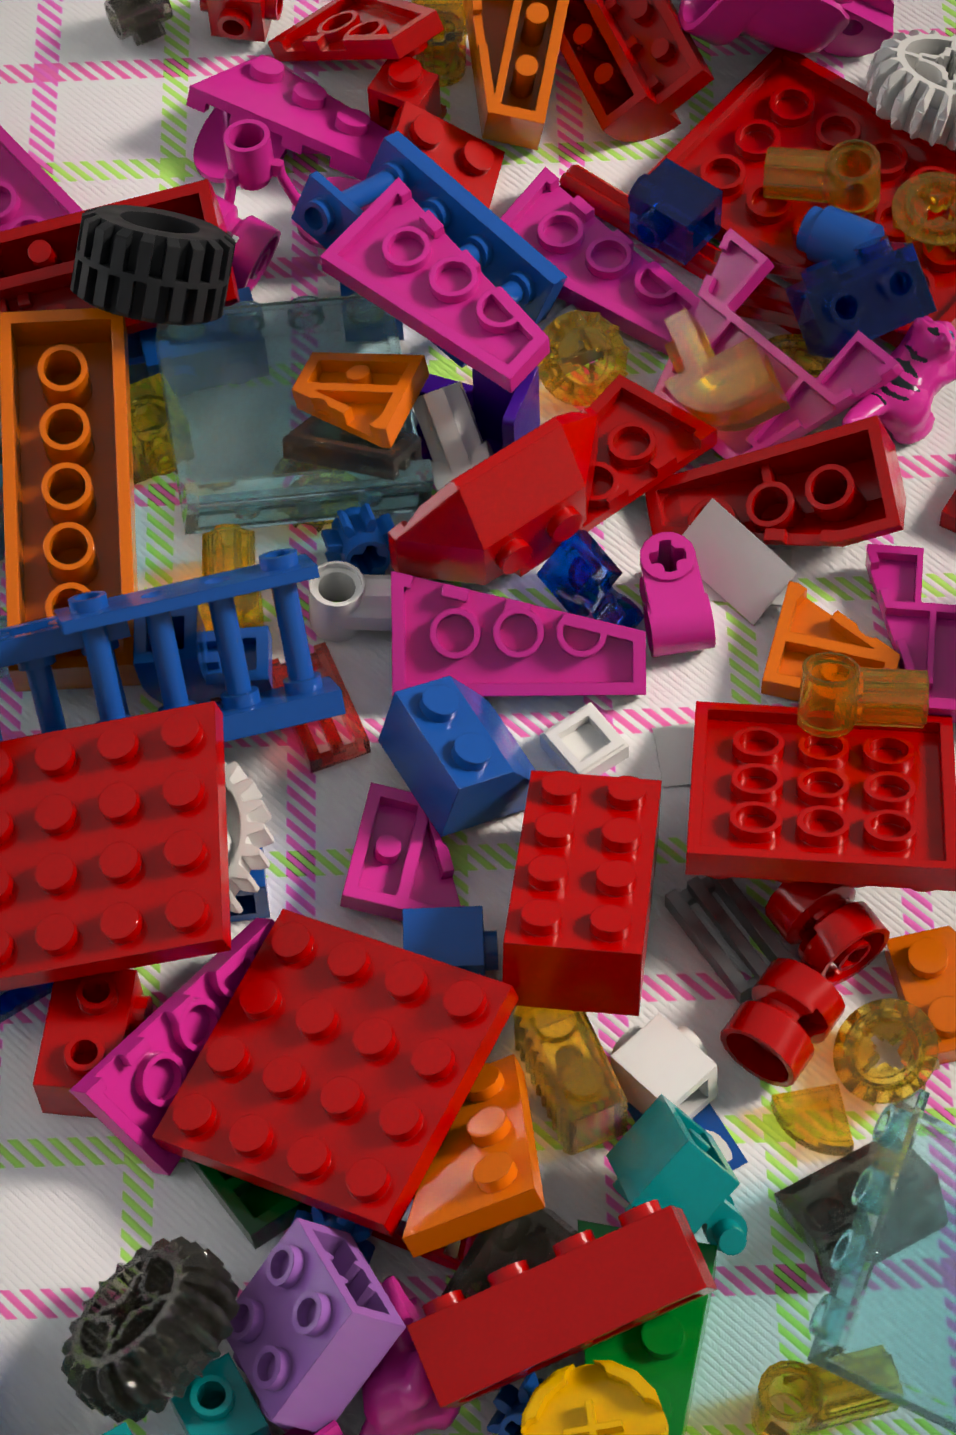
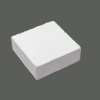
(584, 743)

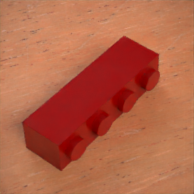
(560, 1305)

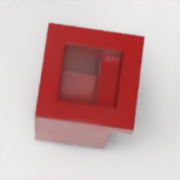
(403, 81)

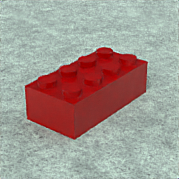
(583, 892)

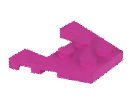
(847, 379)
(917, 630)

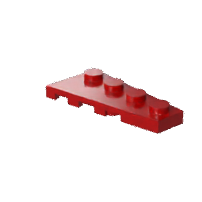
(638, 448)

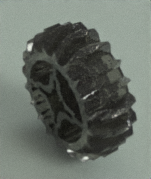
(150, 1329)

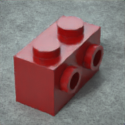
(81, 1028)

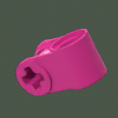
(673, 597)

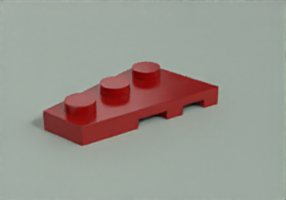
(359, 32)

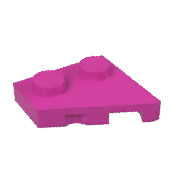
(397, 858)

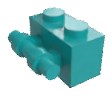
(680, 1166)

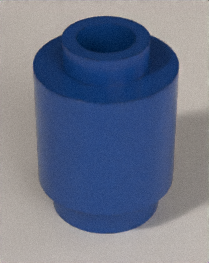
(834, 234)

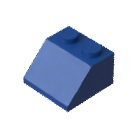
(455, 755)

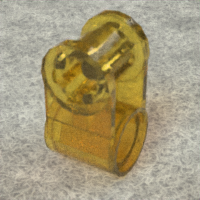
(447, 49)

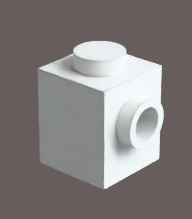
(667, 1063)

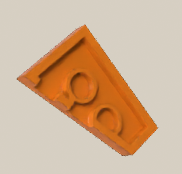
(483, 1167)

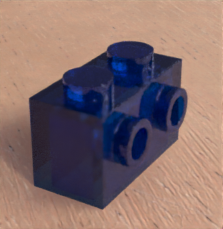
(866, 294)

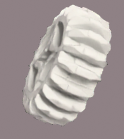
(916, 85)

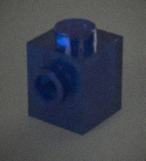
(674, 211)

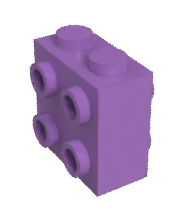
(312, 1326)

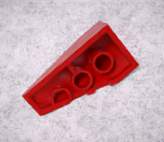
(797, 493)

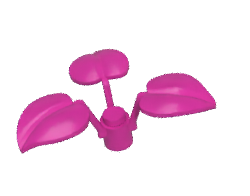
(248, 157)

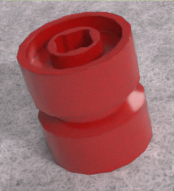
(832, 929)
(778, 1028)

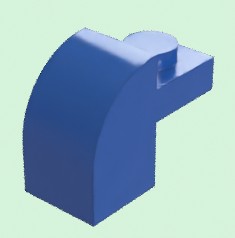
(201, 658)

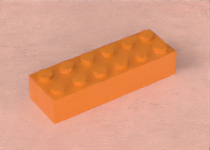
(66, 472)

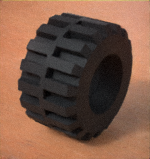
(152, 265)

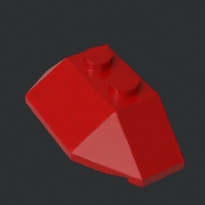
(503, 506)

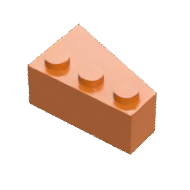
(514, 64)

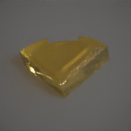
(815, 1119)

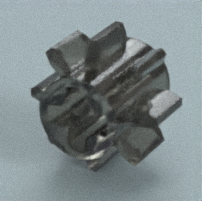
(138, 18)

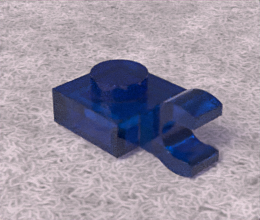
(583, 579)

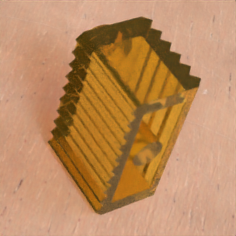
(571, 1076)

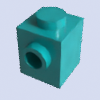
(219, 1403)

